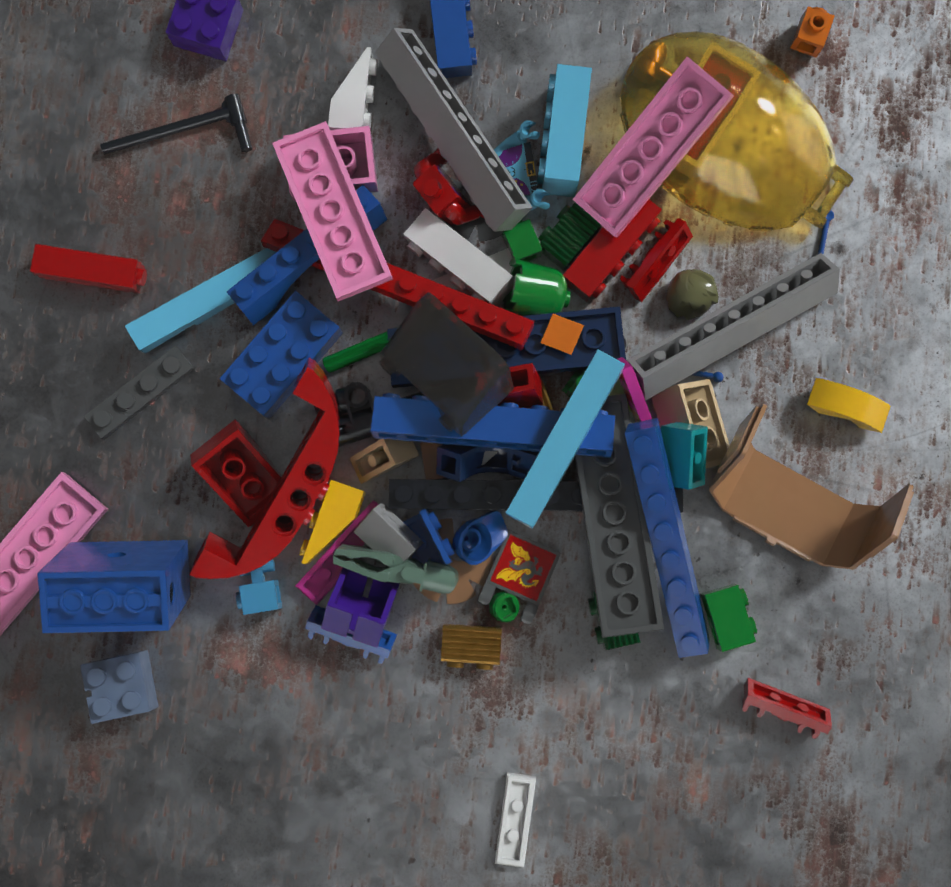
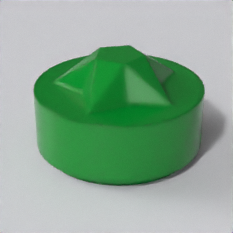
(504, 607)

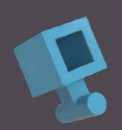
(261, 594)

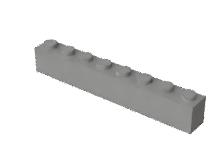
(453, 130)
(735, 325)

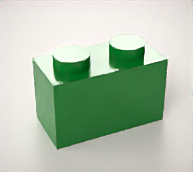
(729, 617)

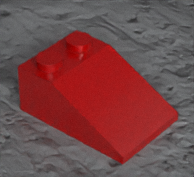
(237, 471)

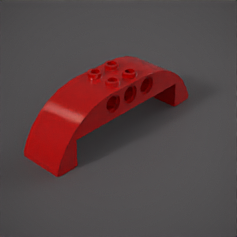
(271, 531)

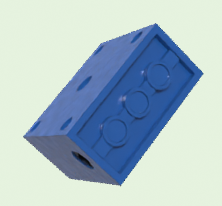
(114, 586)

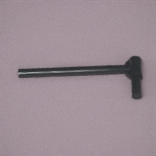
(231, 111)

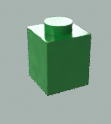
(523, 241)

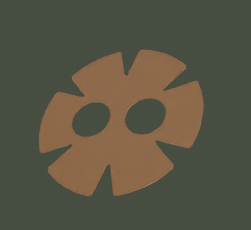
(478, 573)

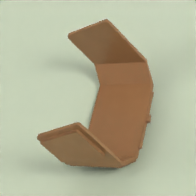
(798, 511)

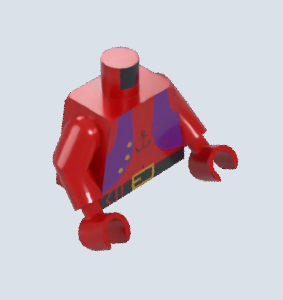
(441, 191)

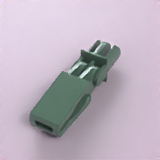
(431, 575)

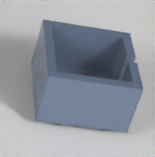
(119, 686)

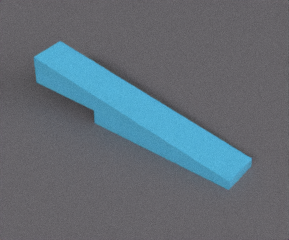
(192, 306)
(565, 438)

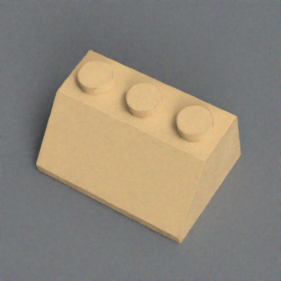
(695, 405)

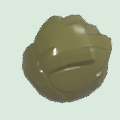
(691, 293)

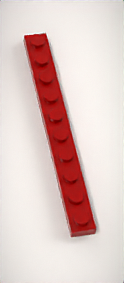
(410, 287)

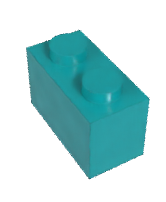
(686, 453)

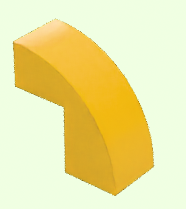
(848, 403)

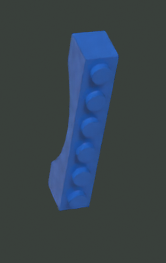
(267, 284)

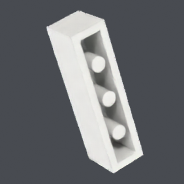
(458, 258)

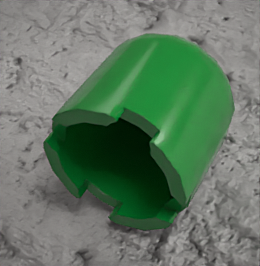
(536, 289)

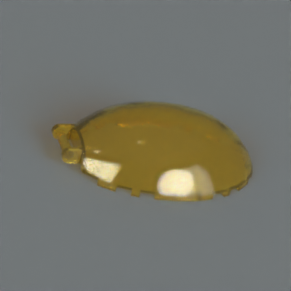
(764, 151)

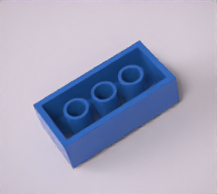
(275, 357)

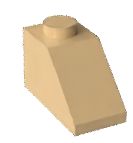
(382, 458)

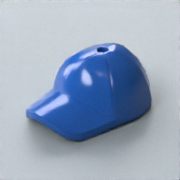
(479, 537)

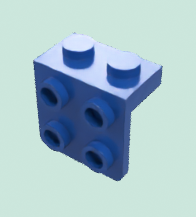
(426, 527)

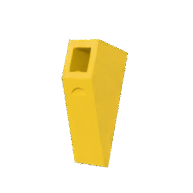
(337, 513)

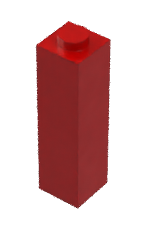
(88, 268)

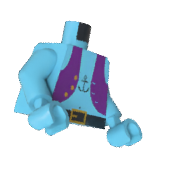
(519, 162)

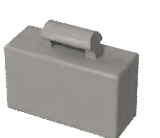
(386, 532)

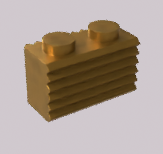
(471, 645)

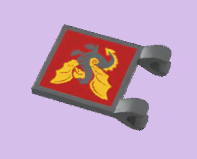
(521, 570)

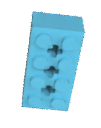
(566, 125)

